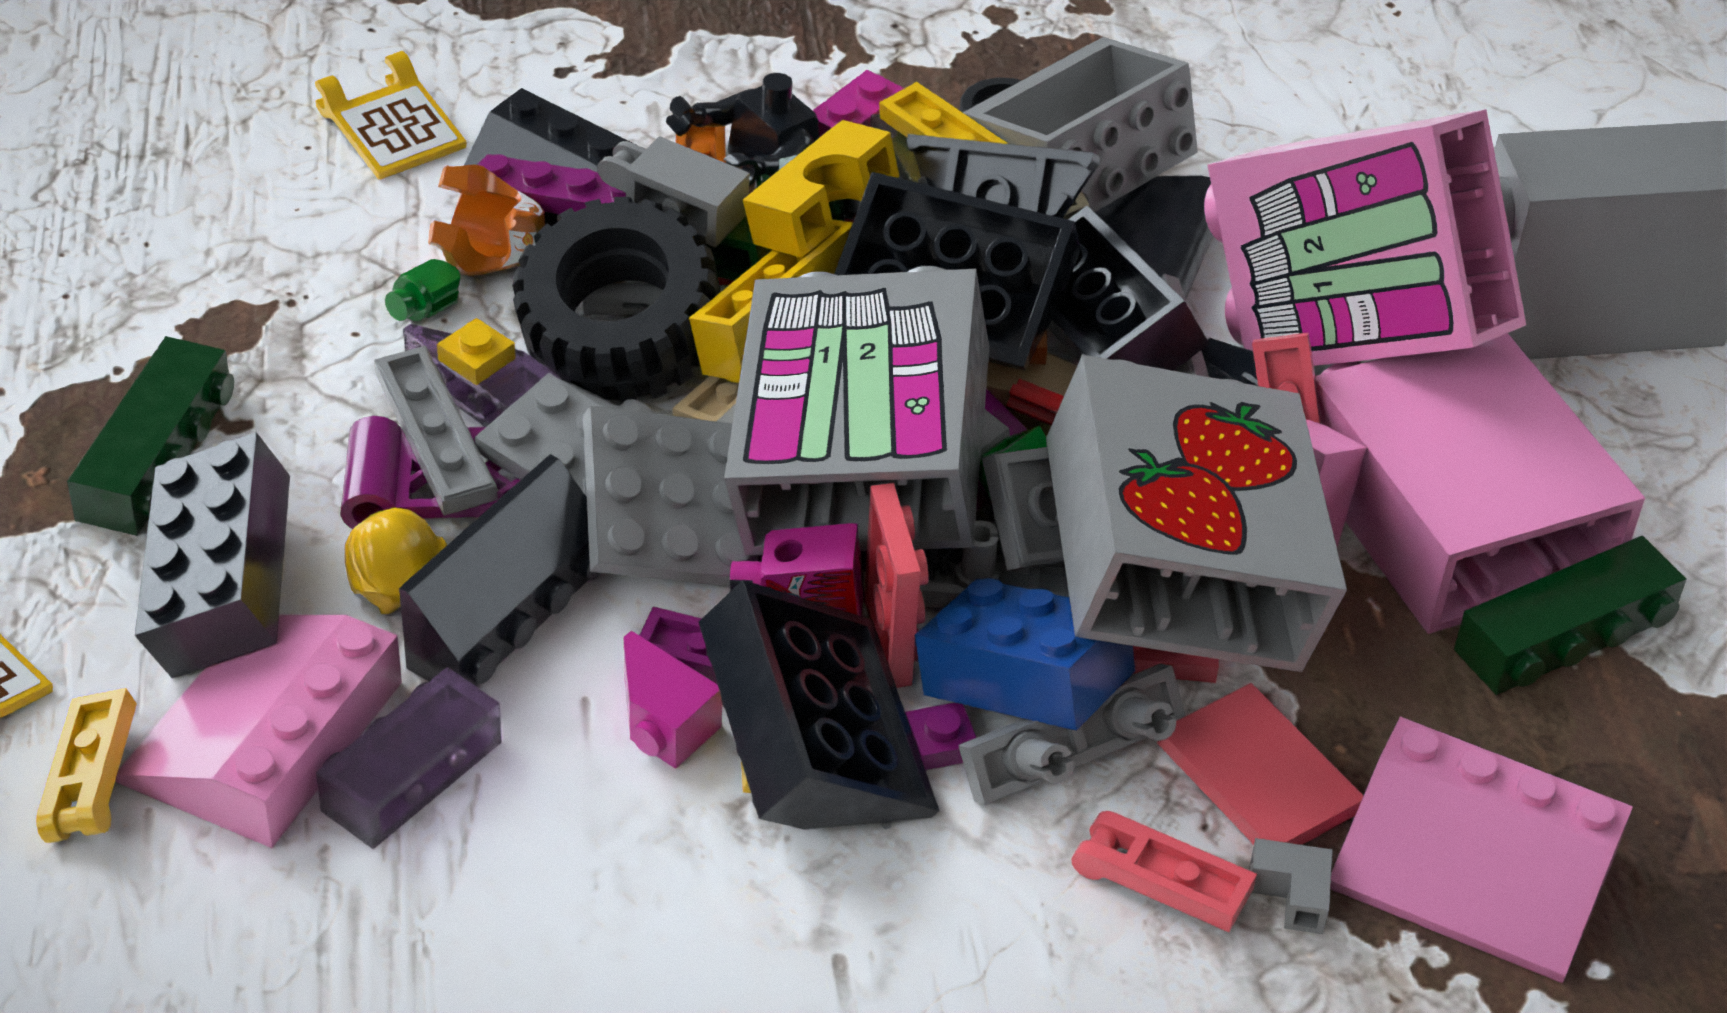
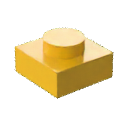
(476, 351)

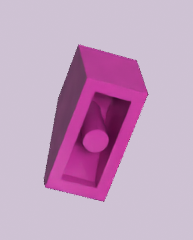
(667, 702)

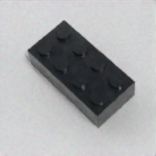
(1121, 305)
(213, 556)

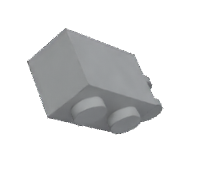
(682, 180)

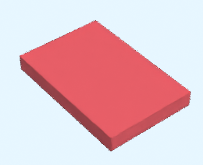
(1261, 769)

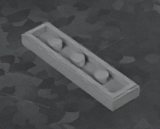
(435, 430)

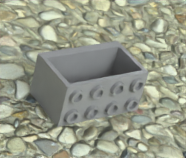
(1104, 101)

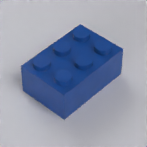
(1018, 656)

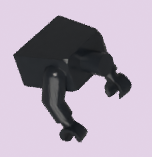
(764, 124)

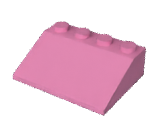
(263, 723)
(1480, 848)

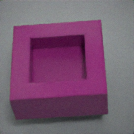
(939, 732)

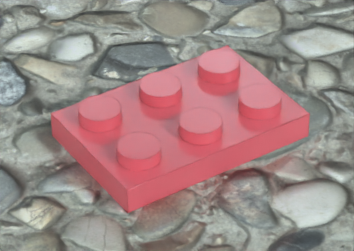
(894, 580)

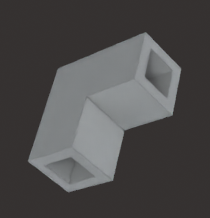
(1298, 875)

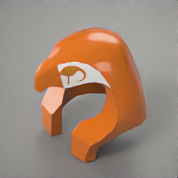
(488, 224)

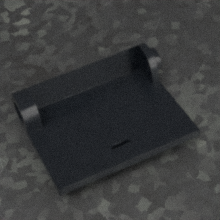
(1165, 224)

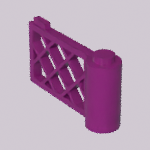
(382, 474)

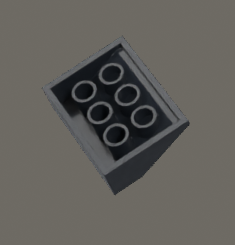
(1017, 253)
(814, 712)

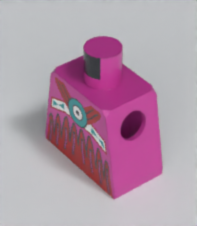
(810, 564)

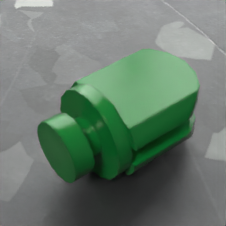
(424, 291)

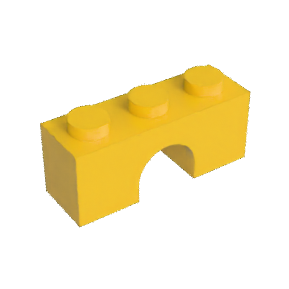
(793, 207)

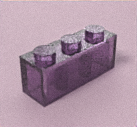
(409, 757)

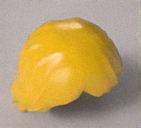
(387, 553)

